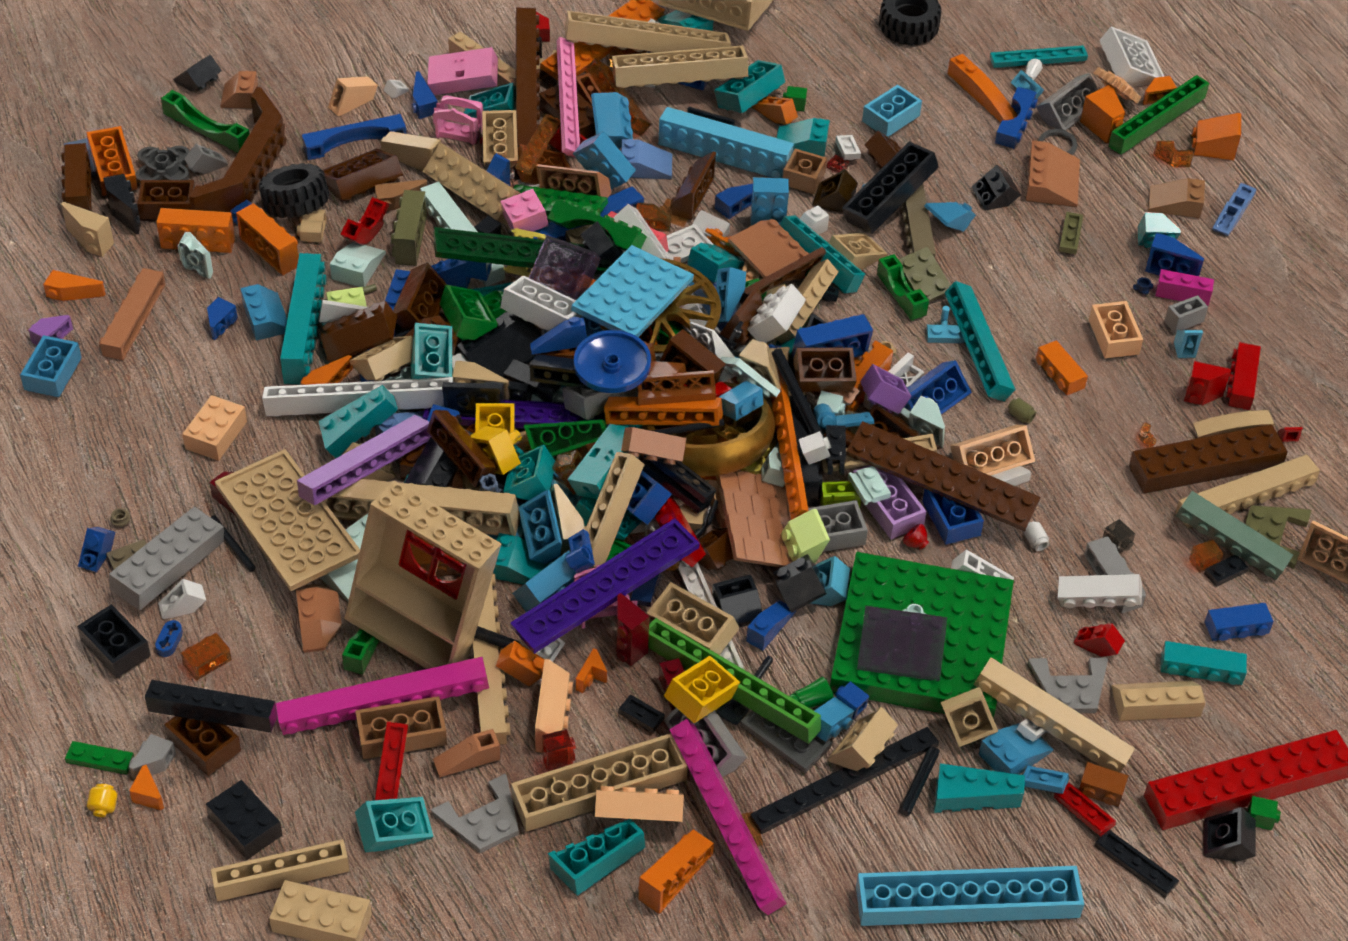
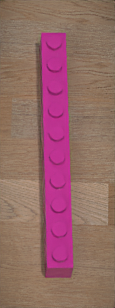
(340, 704)
(728, 817)

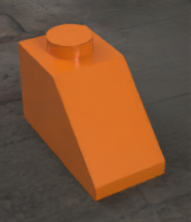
(1158, 89)

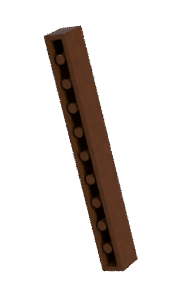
(527, 74)

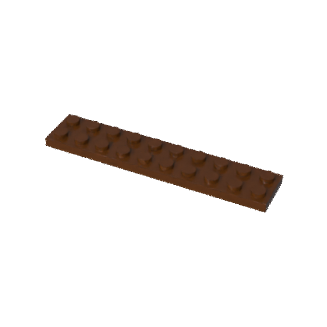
(943, 476)

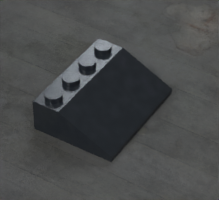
(502, 344)

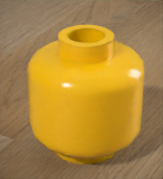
(102, 800)

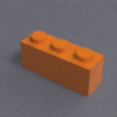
(1061, 367)

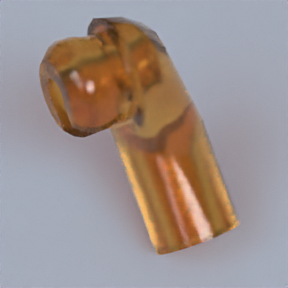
(1145, 436)

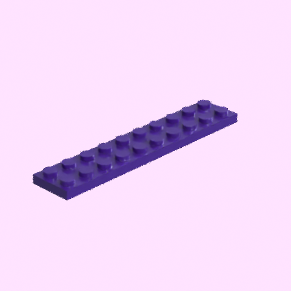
(534, 413)
(602, 585)

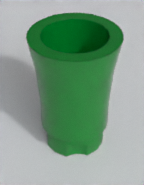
(814, 694)

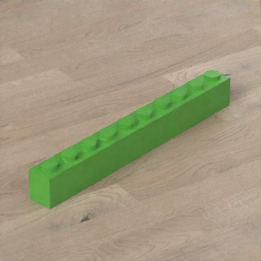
(751, 691)

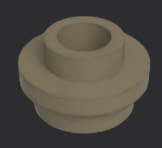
(120, 517)

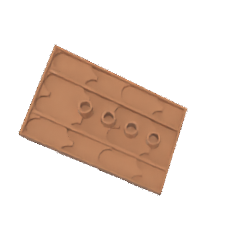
(755, 518)

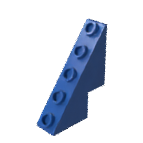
(460, 272)

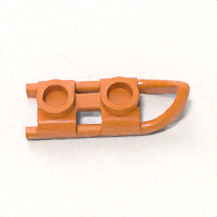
(717, 237)

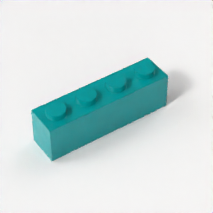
(1203, 663)

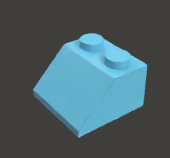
(835, 580)

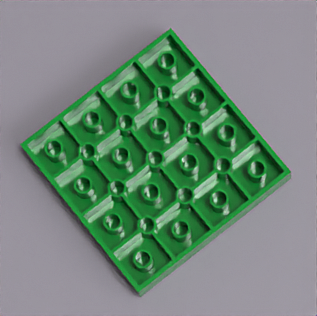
(975, 629)

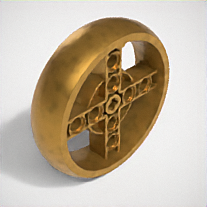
(724, 448)

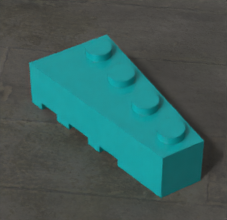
(356, 420)
(976, 788)
(597, 856)

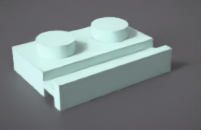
(869, 485)

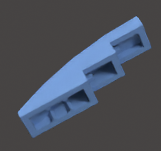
(1234, 209)

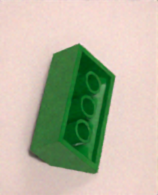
(467, 312)

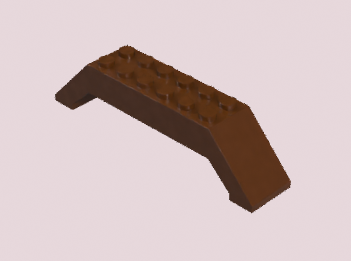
(251, 162)

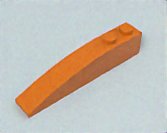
(980, 87)

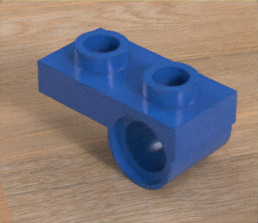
(581, 552)

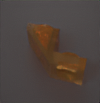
(1177, 158)

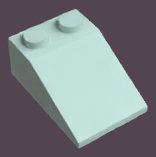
(355, 264)

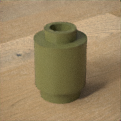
(1022, 410)

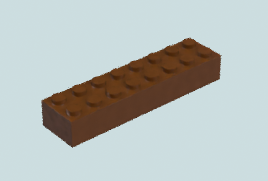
(1207, 458)

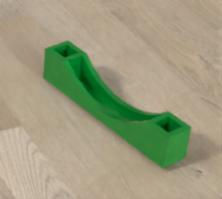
(180, 109)
(569, 217)
(359, 652)

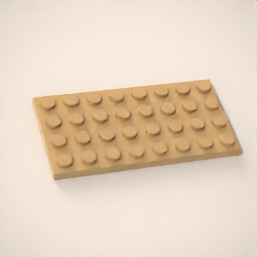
(293, 534)

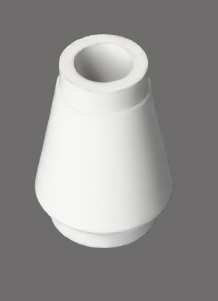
(1033, 68)

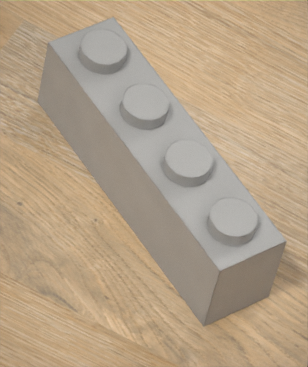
(1106, 560)

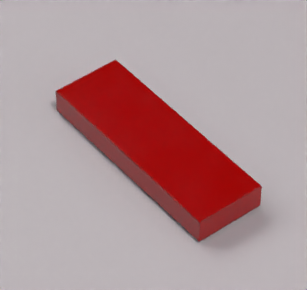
(1085, 810)

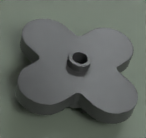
(162, 164)

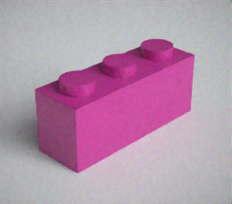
(1183, 286)

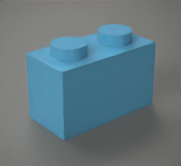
(742, 400)
(834, 718)

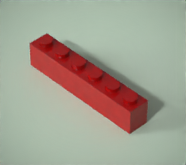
(670, 511)

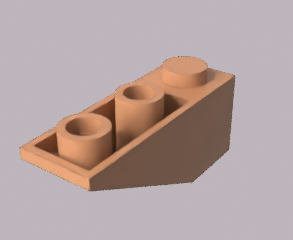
(469, 753)

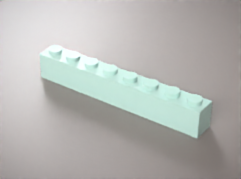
(449, 216)

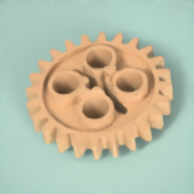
(1119, 85)

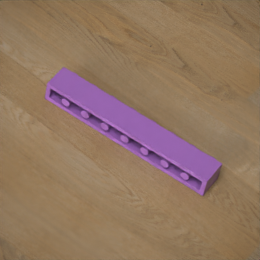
(363, 460)

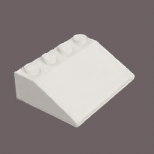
(1130, 57)

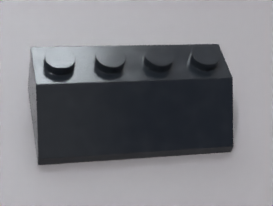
(432, 467)

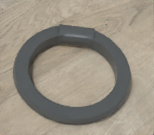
(1063, 133)

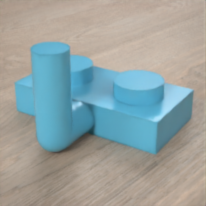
(944, 333)

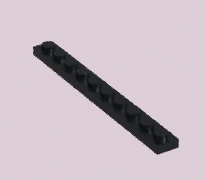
(842, 781)

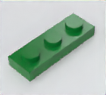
(99, 757)

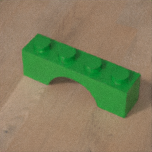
(892, 275)

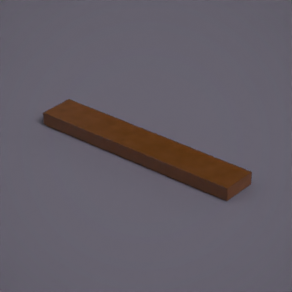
(785, 273)

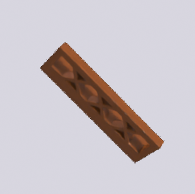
(681, 393)

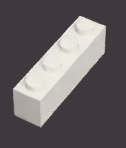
(1100, 590)

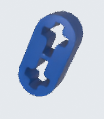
(173, 639)

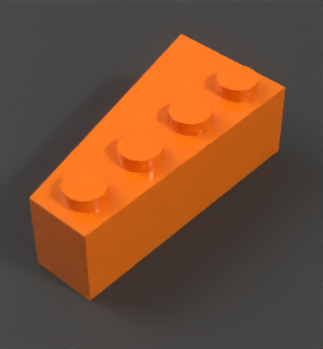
(879, 356)
(674, 870)

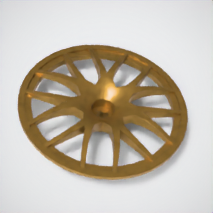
(675, 313)

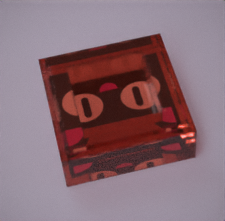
(837, 163)

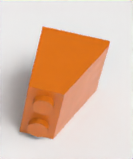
(1102, 112)
(1217, 136)

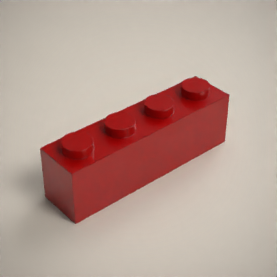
(1244, 375)

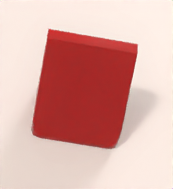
(1290, 434)

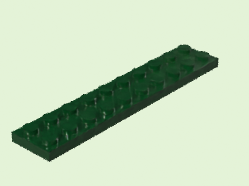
(490, 248)

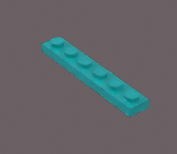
(1045, 55)

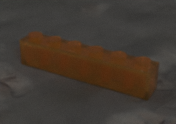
(605, 81)

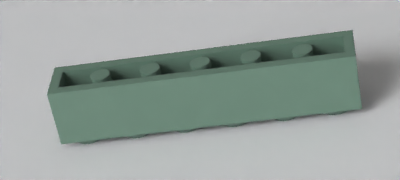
(1234, 535)

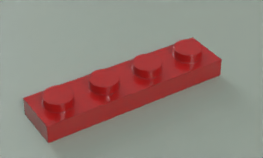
(391, 761)

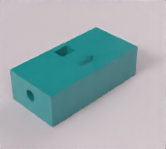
(593, 469)

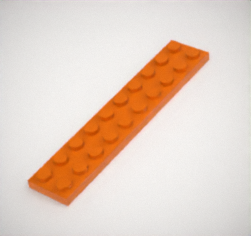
(584, 54)

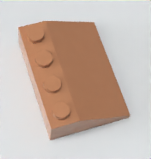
(1052, 175)
(768, 248)

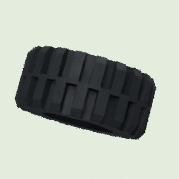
(910, 20)
(294, 190)

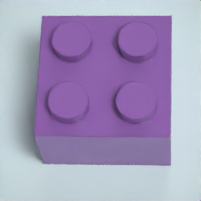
(885, 389)

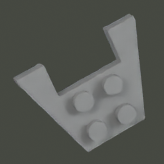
(1078, 691)
(486, 825)

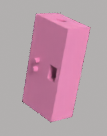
(462, 71)

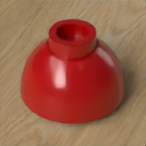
(916, 537)

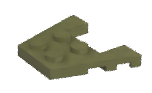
(1272, 521)

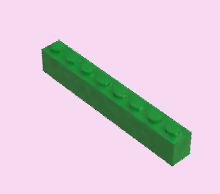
(1158, 114)

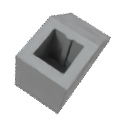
(154, 753)

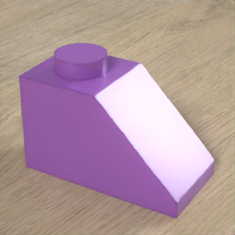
(53, 327)

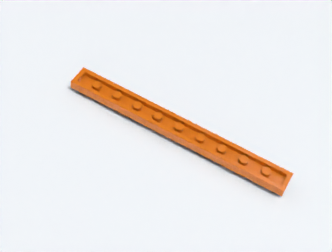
(789, 452)

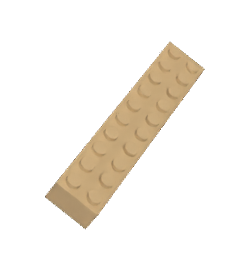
(639, 34)
(483, 510)

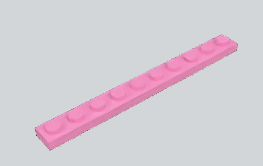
(568, 96)

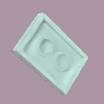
(746, 373)

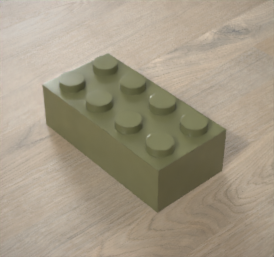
(409, 227)

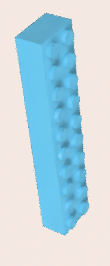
(969, 895)

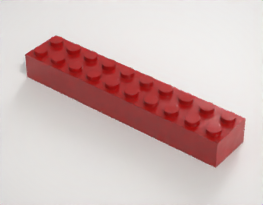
(1261, 774)

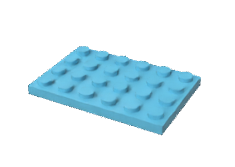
(632, 292)

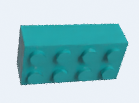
(745, 92)

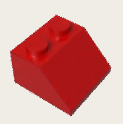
(1206, 383)

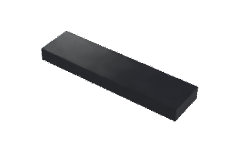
(1137, 863)

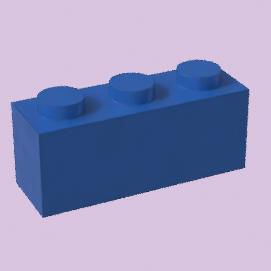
(1238, 621)

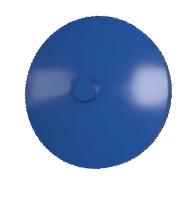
(612, 361)

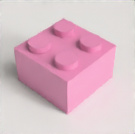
(524, 211)

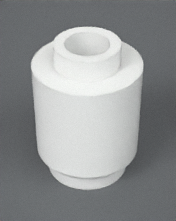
(1036, 536)

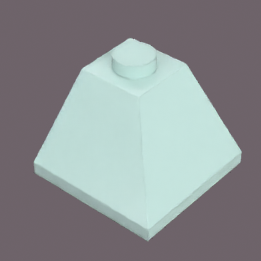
(927, 419)

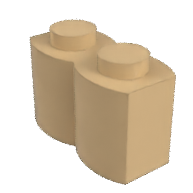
(312, 226)

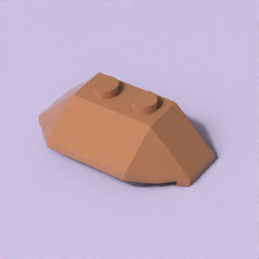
(318, 616)

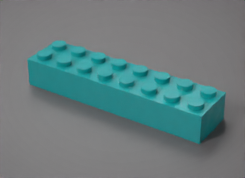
(303, 318)

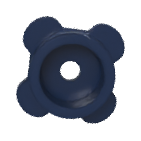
(1143, 285)

